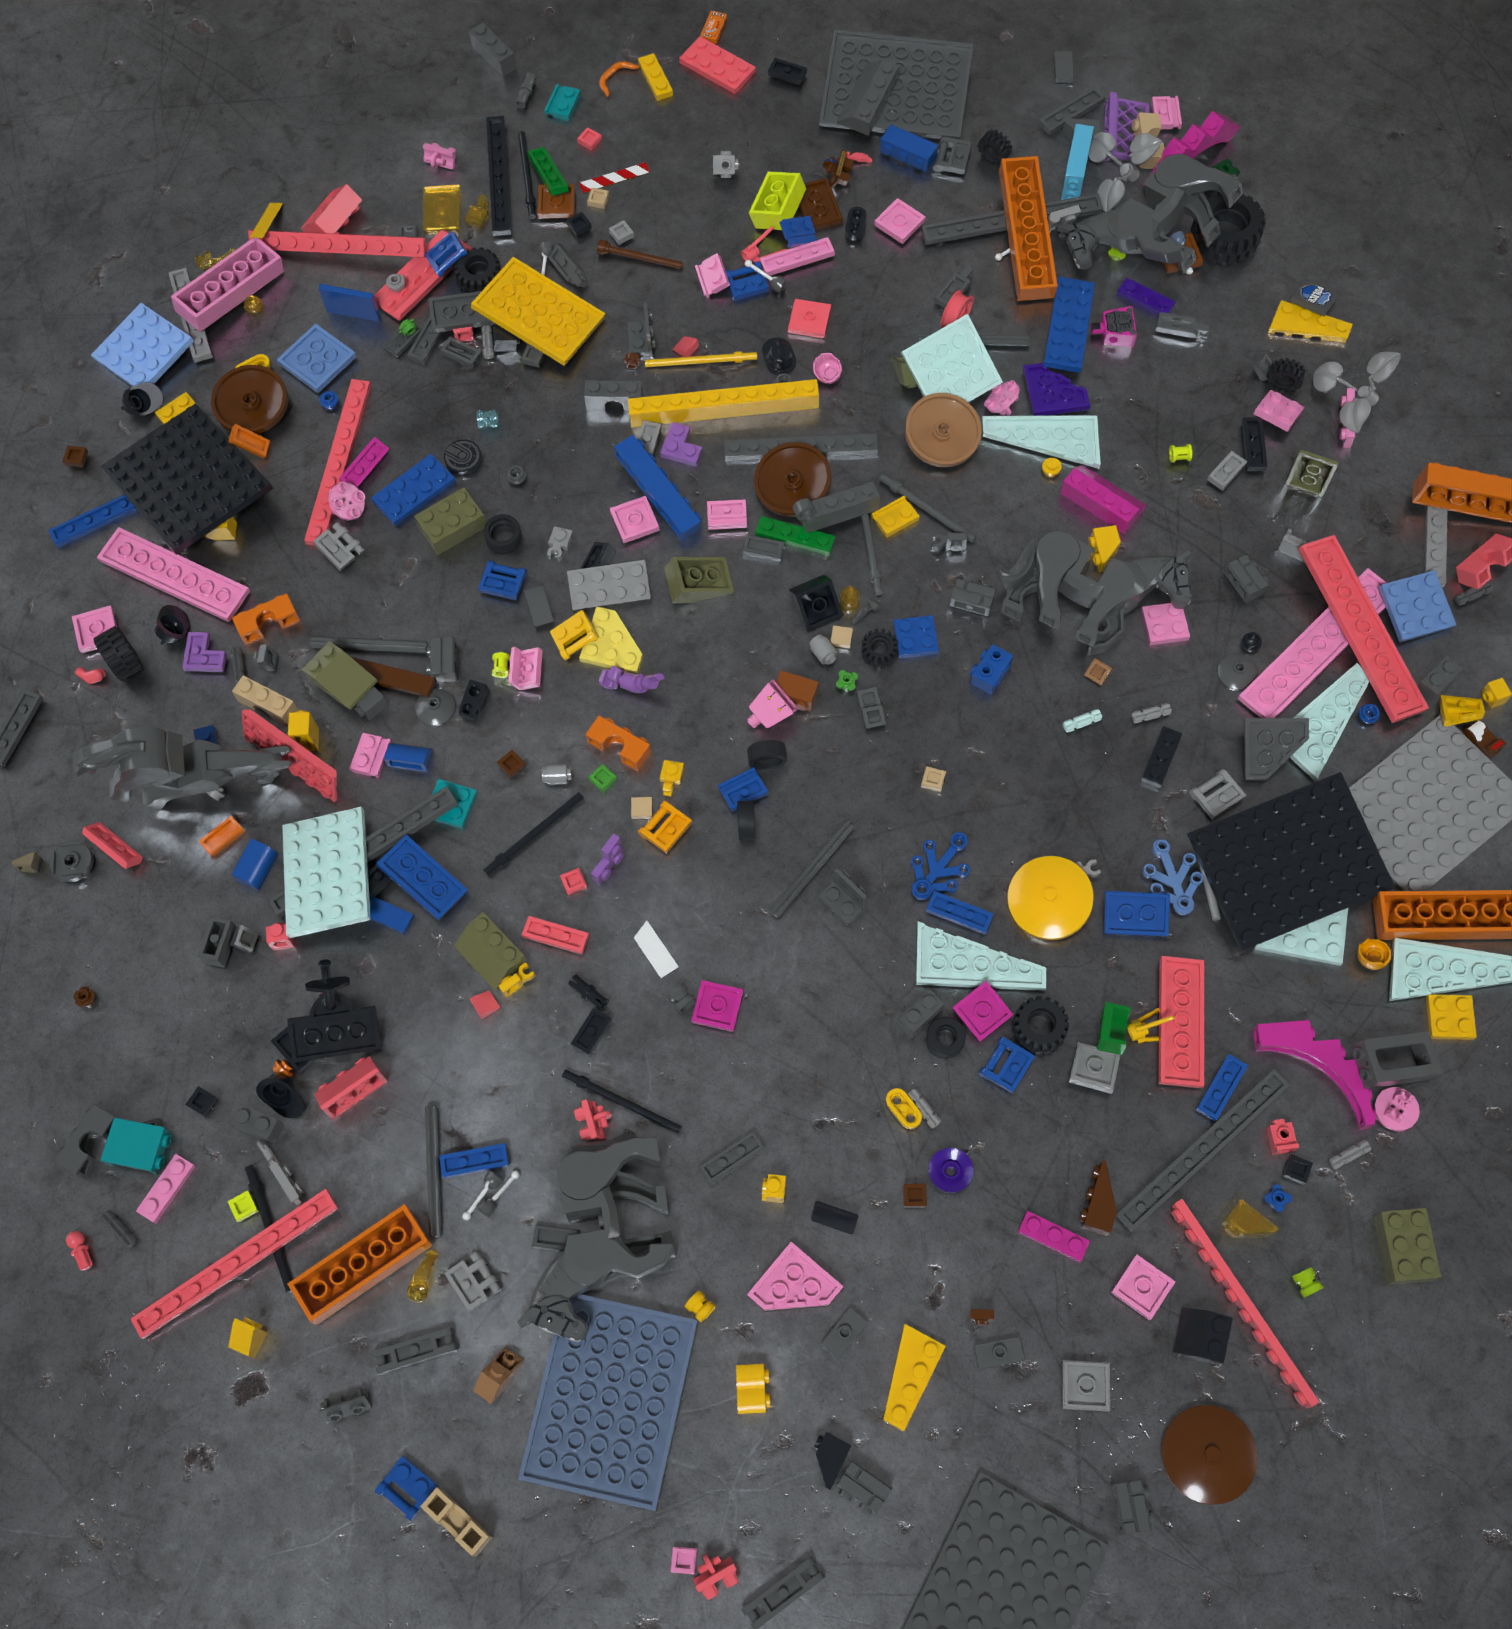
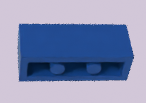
(908, 148)

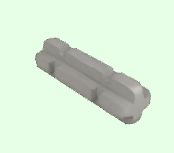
(487, 342)
(1151, 713)
(925, 1109)
(1350, 1154)

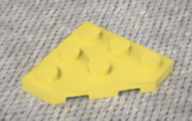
(614, 644)

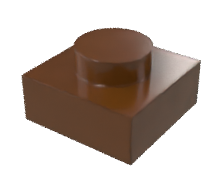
(75, 456)
(511, 764)
(915, 1195)
(981, 1317)

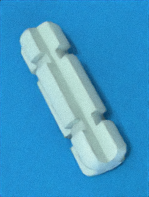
(1082, 720)

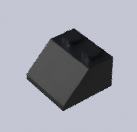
(816, 602)
(1203, 1336)

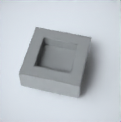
(621, 232)

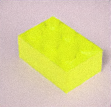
(777, 199)

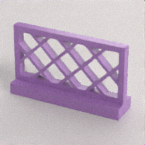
(1113, 126)

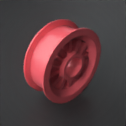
(956, 308)

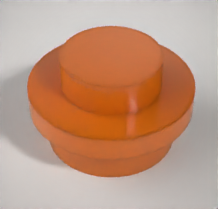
(283, 1068)

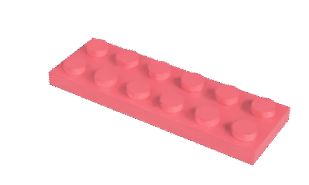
(1183, 1037)

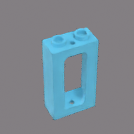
(1077, 161)

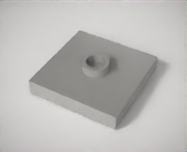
(1094, 1068)
(1086, 1386)

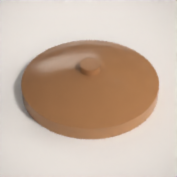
(943, 430)

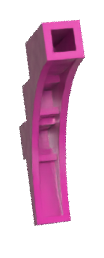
(1214, 130)
(1327, 1055)

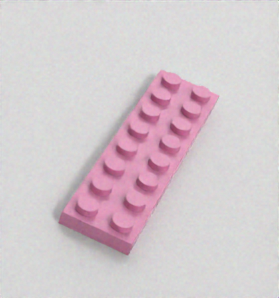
(173, 574)

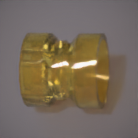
(849, 604)

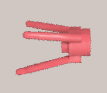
(752, 252)

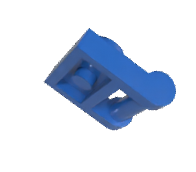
(443, 250)
(749, 285)
(502, 585)
(1012, 1070)
(411, 1481)

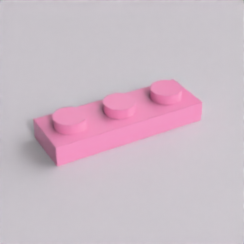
(1345, 434)
(165, 1188)

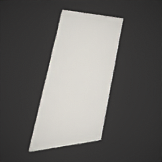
(655, 950)

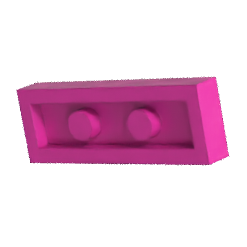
(364, 463)
(1053, 1236)

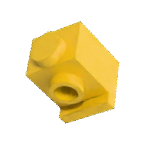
(774, 1188)

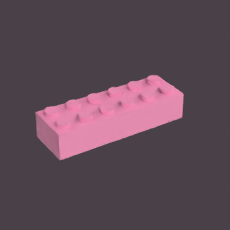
(227, 284)

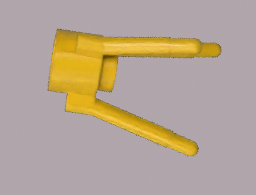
(1138, 1030)

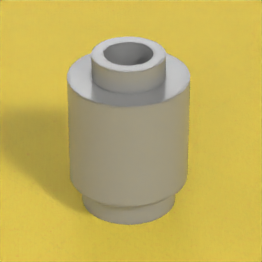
(823, 649)
(556, 774)

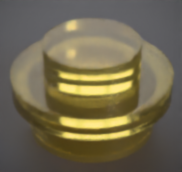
(253, 304)

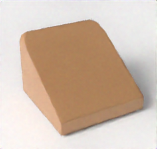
(1098, 671)

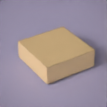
(598, 198)
(841, 637)
(933, 779)
(641, 807)

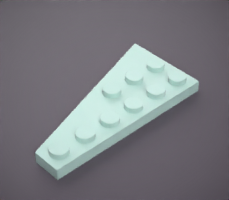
(1059, 436)
(965, 963)

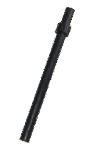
(530, 201)
(502, 858)
(584, 1083)
(256, 1189)

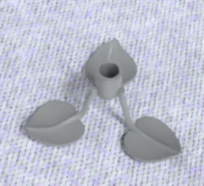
(1142, 149)
(1355, 413)

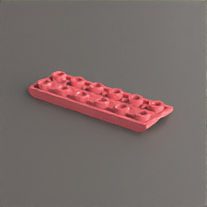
(419, 281)
(304, 763)

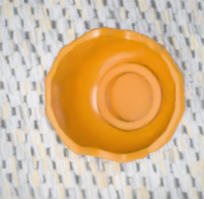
(1373, 954)

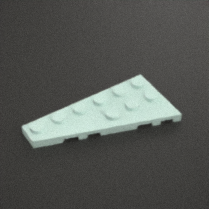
(1328, 718)
(1437, 969)

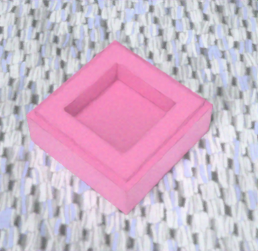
(683, 1560)

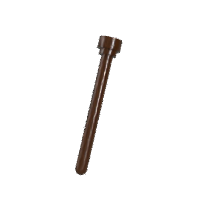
(605, 248)

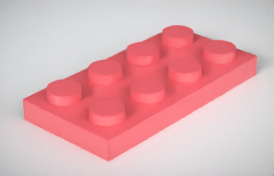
(717, 65)

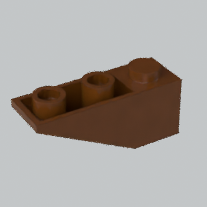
(1101, 1209)

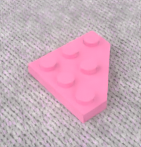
(794, 1283)

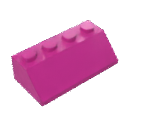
(1102, 498)

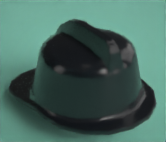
(779, 355)
(142, 399)
(171, 624)
(280, 1095)

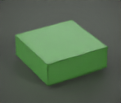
(602, 778)

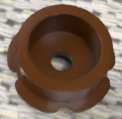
(632, 360)
(88, 1000)

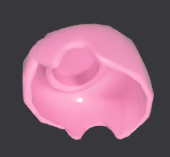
(827, 368)

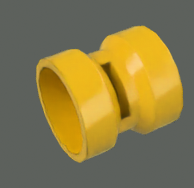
(700, 1306)

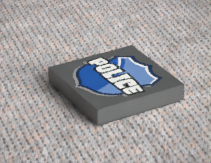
(1314, 297)

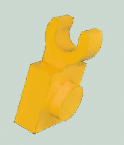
(670, 775)
(513, 983)

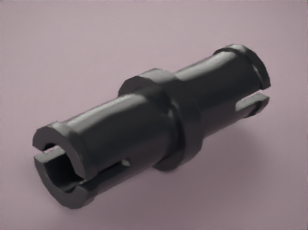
(588, 992)

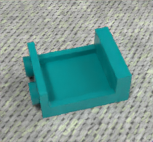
(136, 1145)

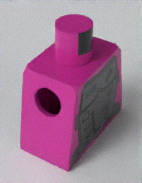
(1117, 327)

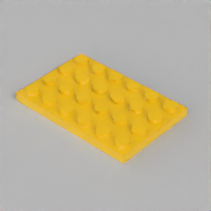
(538, 311)

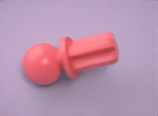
(75, 1241)

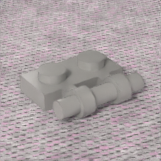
(335, 550)
(466, 1284)

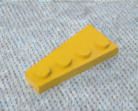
(1297, 320)
(911, 1374)

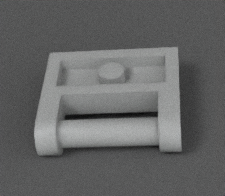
(1063, 216)
(1222, 798)

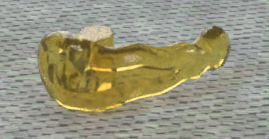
(205, 261)
(418, 1287)

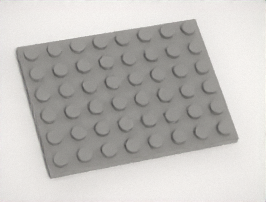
(1432, 805)

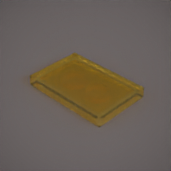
(441, 209)

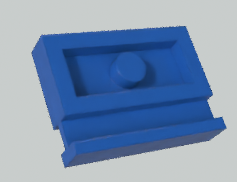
(798, 231)
(743, 787)

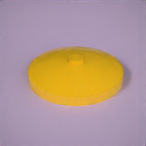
(1050, 898)

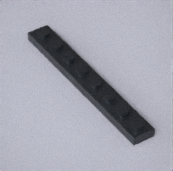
(498, 176)

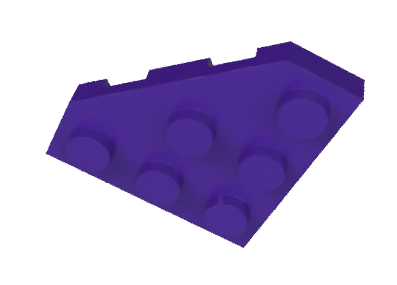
(1053, 392)

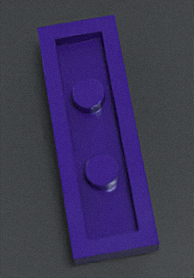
(1145, 297)

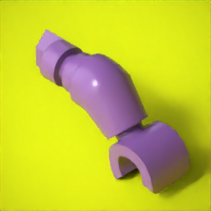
(632, 682)

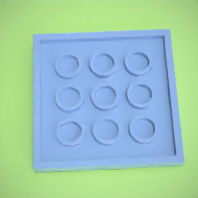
(142, 347)

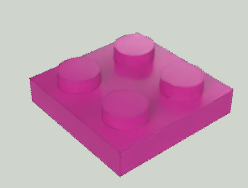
(717, 1006)
(982, 1011)

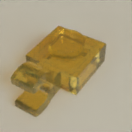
(477, 214)

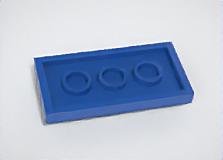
(413, 489)
(422, 877)

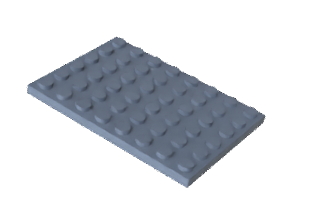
(610, 1404)

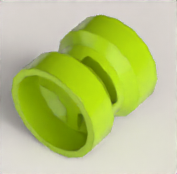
(1307, 1282)

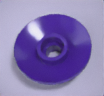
(953, 1159)

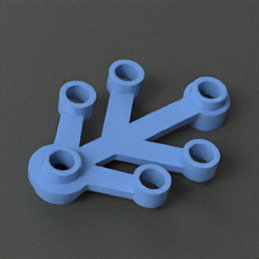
(1172, 879)

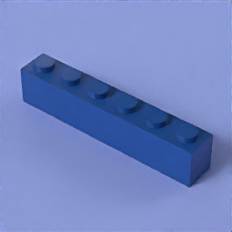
(657, 487)

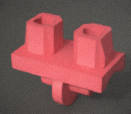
(595, 1119)
(713, 1571)

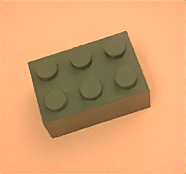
(450, 521)
(1407, 1246)

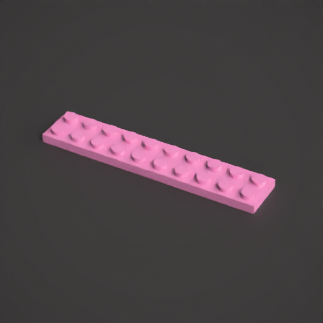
(1304, 658)

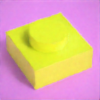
(243, 1206)

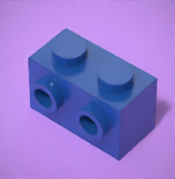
(991, 669)

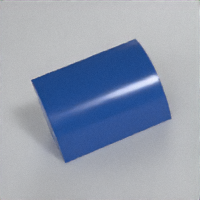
(408, 757)
(254, 864)

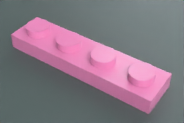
(797, 256)

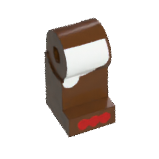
(1484, 739)

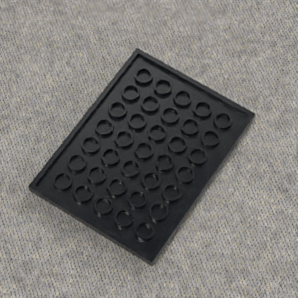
(186, 478)
(1290, 861)

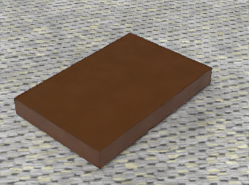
(820, 204)

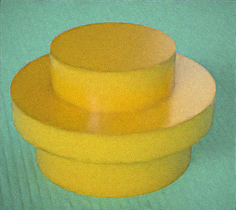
(1051, 467)

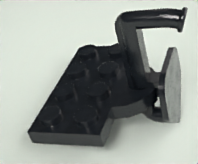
(332, 1028)

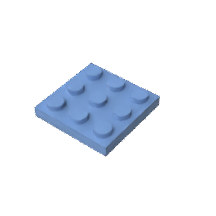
(316, 358)
(1417, 606)

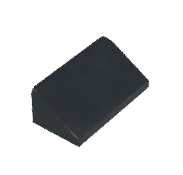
(599, 555)
(834, 1217)

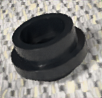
(1255, 638)

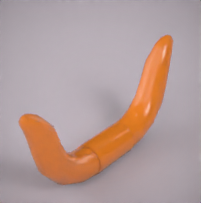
(608, 73)

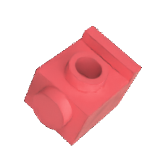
(277, 933)
(1279, 1144)

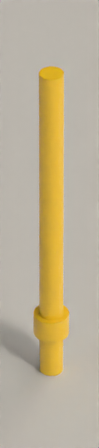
(738, 357)

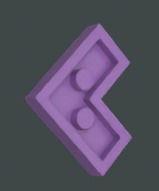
(677, 449)
(199, 658)
(612, 855)

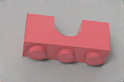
(1476, 568)

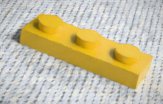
(655, 77)

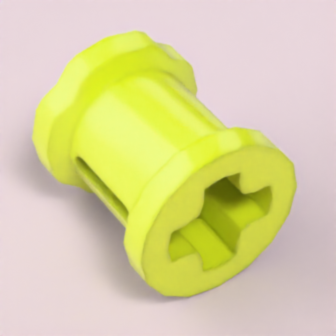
(1180, 453)
(500, 664)

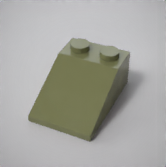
(1311, 472)
(698, 578)
(339, 675)

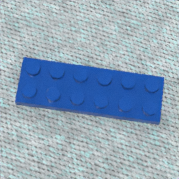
(1069, 324)

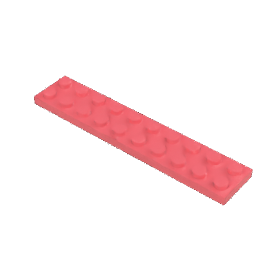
(1363, 629)

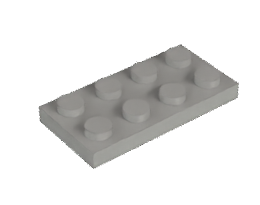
(608, 585)

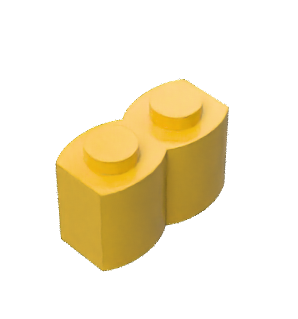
(751, 1389)

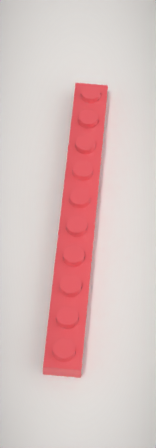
(344, 243)
(338, 457)
(234, 1264)
(1247, 1309)

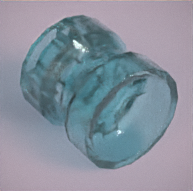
(487, 418)

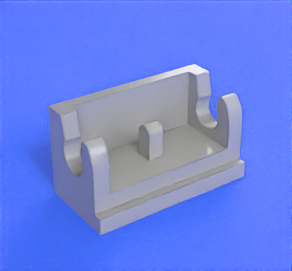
(1291, 544)

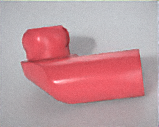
(91, 676)

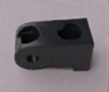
(473, 699)

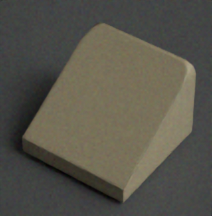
(28, 863)

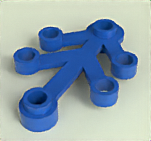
(938, 869)

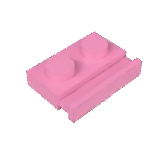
(1168, 110)
(712, 275)
(726, 514)
(370, 755)

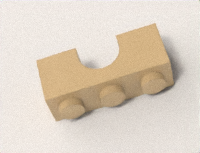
(1150, 124)
(256, 695)
(456, 1521)

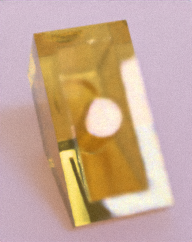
(1247, 1222)

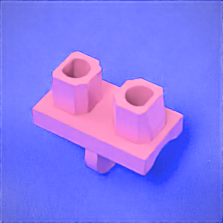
(439, 156)

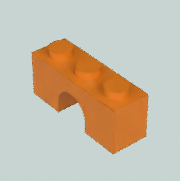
(250, 622)
(606, 732)

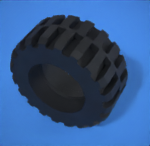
(1233, 245)

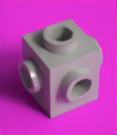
(719, 168)

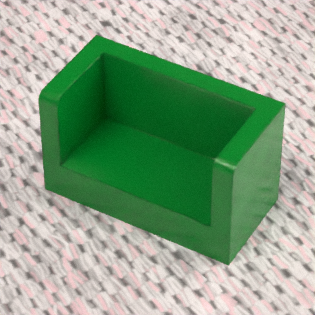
(1113, 1028)

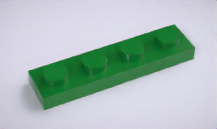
(548, 171)
(795, 535)

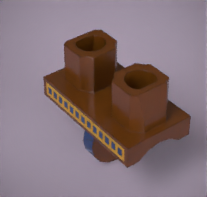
(836, 166)

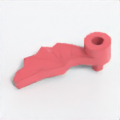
(860, 157)

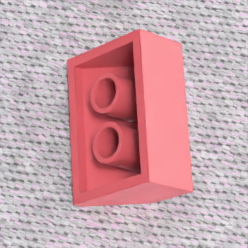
(333, 211)
(350, 1087)

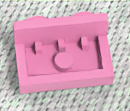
(525, 668)

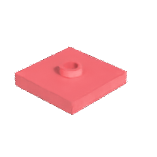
(809, 318)

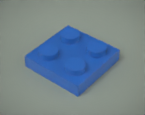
(916, 636)

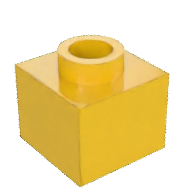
(1496, 693)

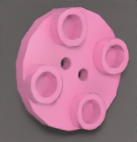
(1002, 397)
(350, 494)
(1391, 1117)

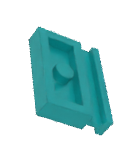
(562, 102)

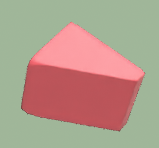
(464, 334)
(686, 346)
(485, 1004)

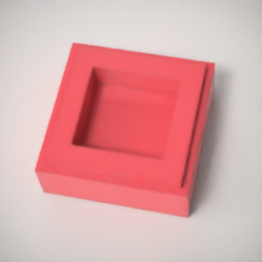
(589, 139)
(573, 881)

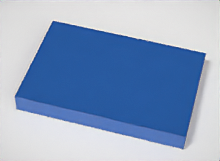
(349, 302)
(1136, 913)

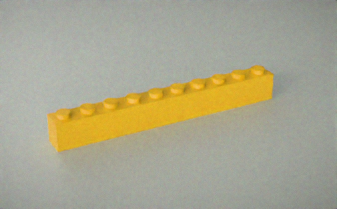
(724, 403)

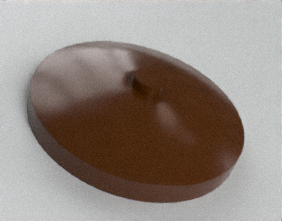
(250, 398)
(791, 474)
(1209, 1455)

